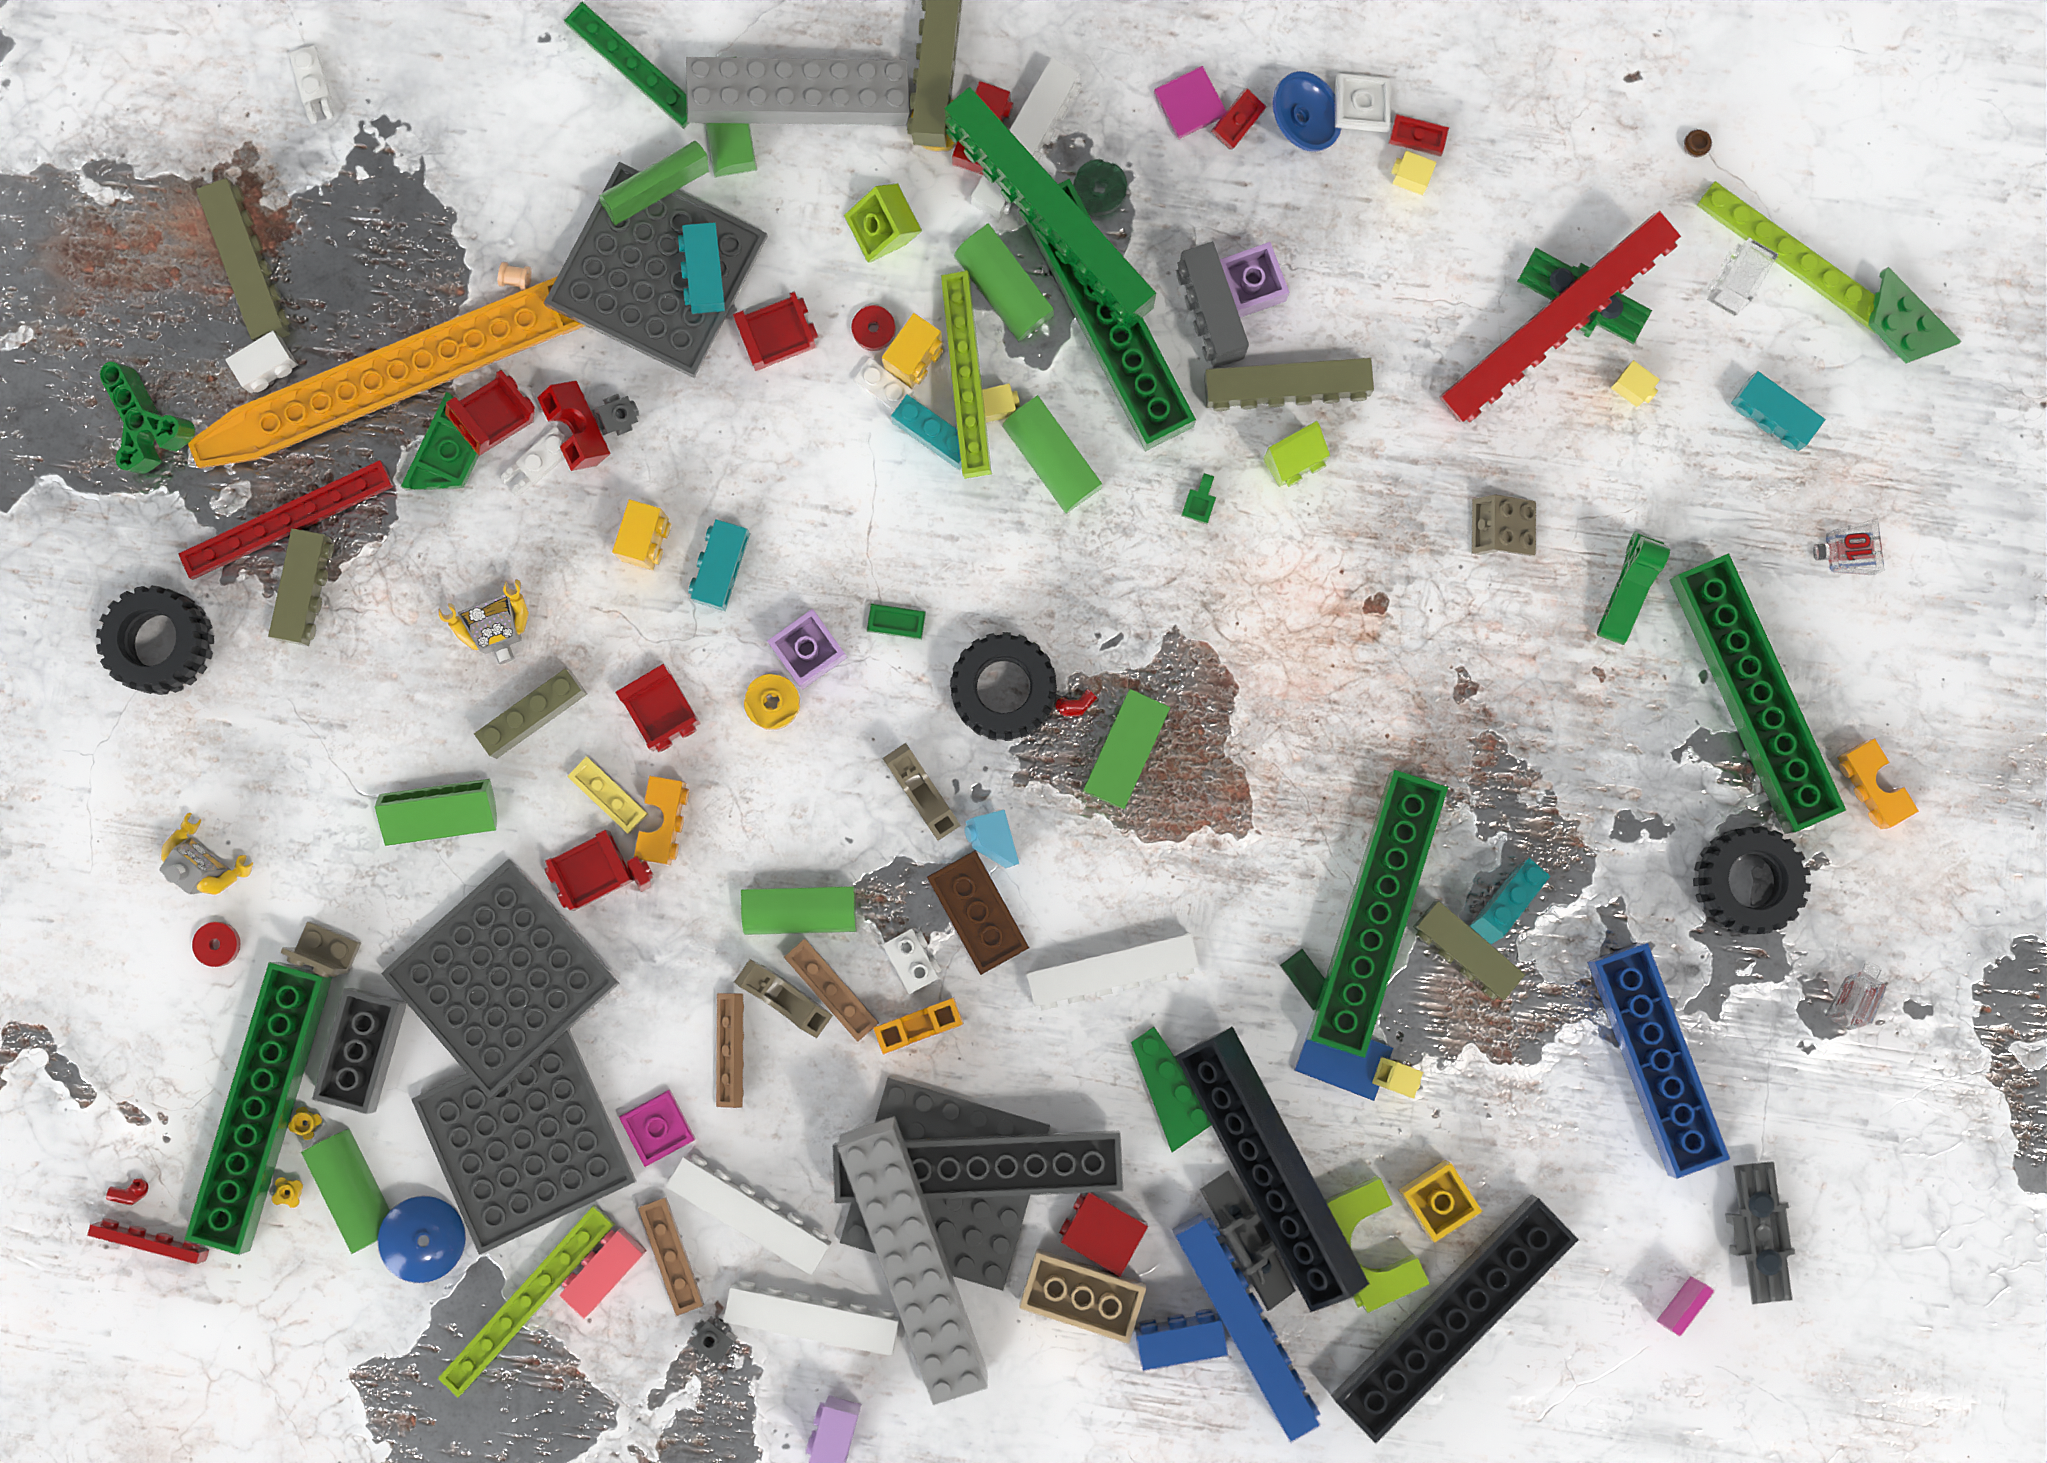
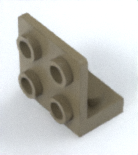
(1503, 525)
(324, 950)

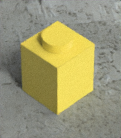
(1413, 172)
(1636, 384)
(1000, 402)
(1397, 1077)

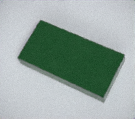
(1304, 977)

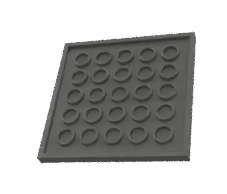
(631, 282)
(500, 979)
(526, 1151)
(973, 1232)

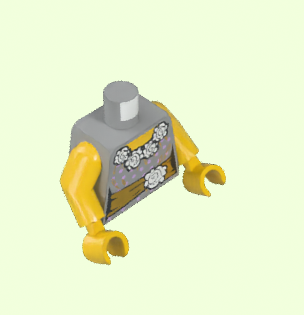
(491, 624)
(195, 867)

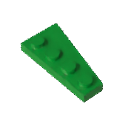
(1169, 1090)

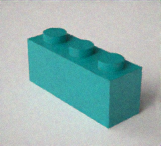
(701, 268)
(1777, 411)
(928, 429)
(719, 565)
(1510, 901)

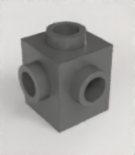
(607, 416)
(710, 1349)

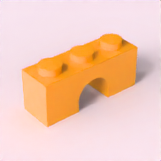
(1861, 767)
(669, 797)
(918, 1025)

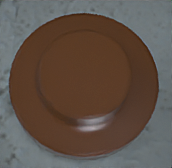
(1697, 143)

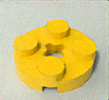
(768, 717)

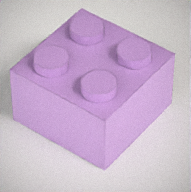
(1255, 279)
(807, 649)
(835, 1431)

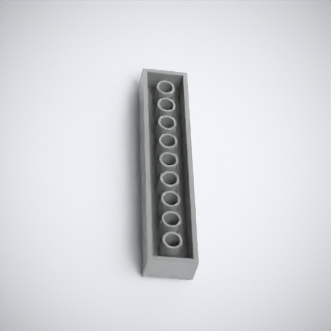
(913, 1260)

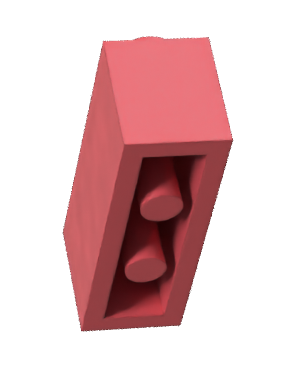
(601, 1271)

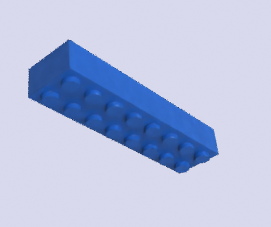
(1658, 1060)
(1249, 1332)

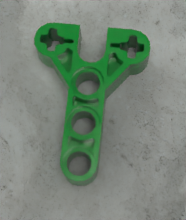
(141, 421)
(1641, 566)

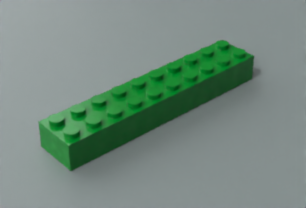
(1049, 209)
(1125, 355)
(1757, 694)
(1377, 913)
(258, 1108)

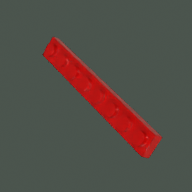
(279, 521)

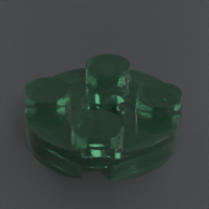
(1104, 172)

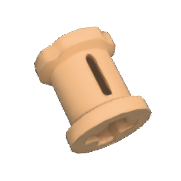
(514, 276)

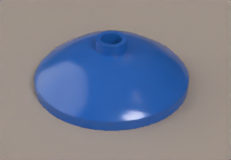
(1306, 111)
(400, 1236)

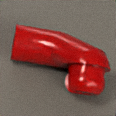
(1074, 707)
(130, 1195)

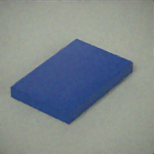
(1341, 1068)

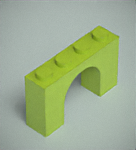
(1387, 1282)

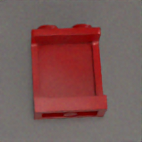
(776, 332)
(491, 413)
(659, 708)
(588, 871)
(1102, 1232)

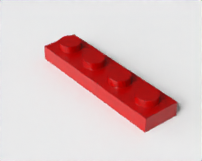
(138, 1238)

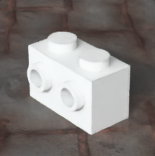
(262, 362)
(912, 961)

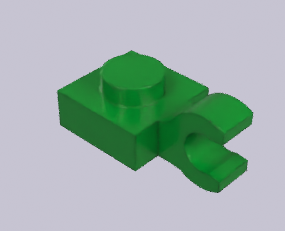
(1200, 503)

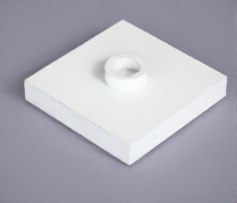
(1362, 102)

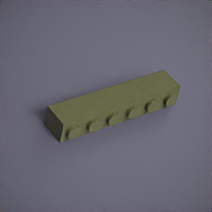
(935, 71)
(243, 259)
(1289, 383)

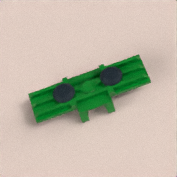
(1551, 276)

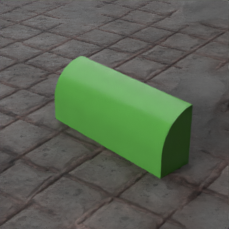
(731, 148)
(655, 182)
(1004, 282)
(1052, 454)
(1126, 749)
(436, 812)
(798, 910)
(348, 1188)

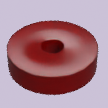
(873, 340)
(203, 944)

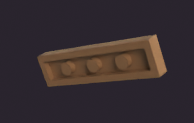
(831, 990)
(729, 1050)
(671, 1256)

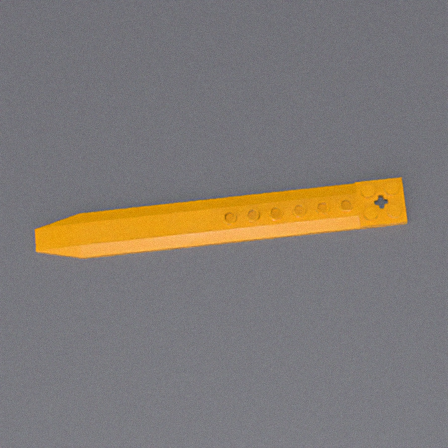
(381, 378)

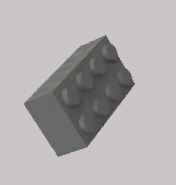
(1212, 305)
(359, 1050)

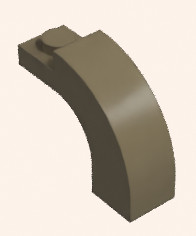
(921, 791)
(783, 997)

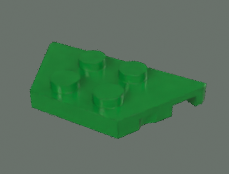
(1907, 321)
(443, 456)

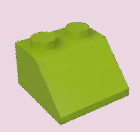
(882, 221)
(1297, 455)

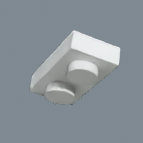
(882, 385)

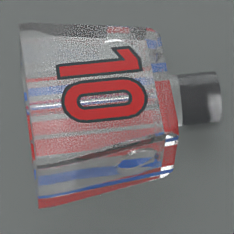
(1853, 549)
(1858, 998)

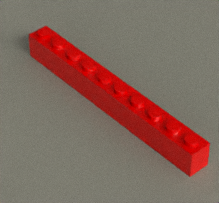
(1560, 316)

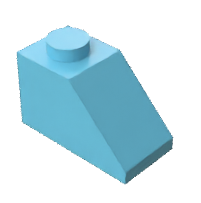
(992, 838)

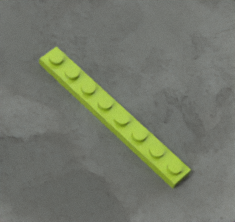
(1792, 253)
(966, 375)
(526, 1301)

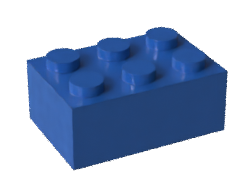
(1180, 1340)

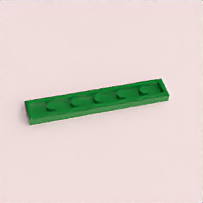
(629, 62)

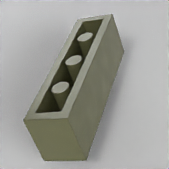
(301, 587)
(530, 713)
(1469, 951)

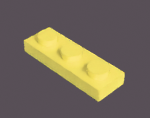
(607, 795)

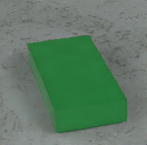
(896, 621)

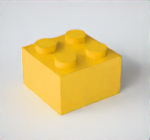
(913, 351)
(641, 535)
(1440, 1200)

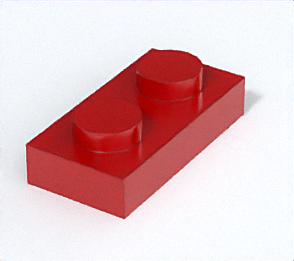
(1238, 119)
(1418, 135)
(640, 872)

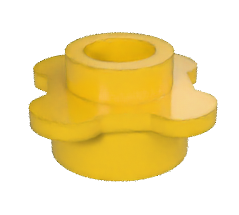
(296, 1124)
(295, 1188)

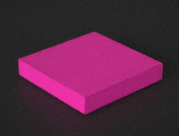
(1190, 102)
(657, 1128)
(1685, 1306)

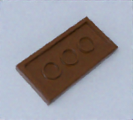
(978, 912)

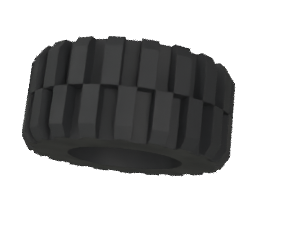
(120, 633)
(996, 649)
(1787, 873)

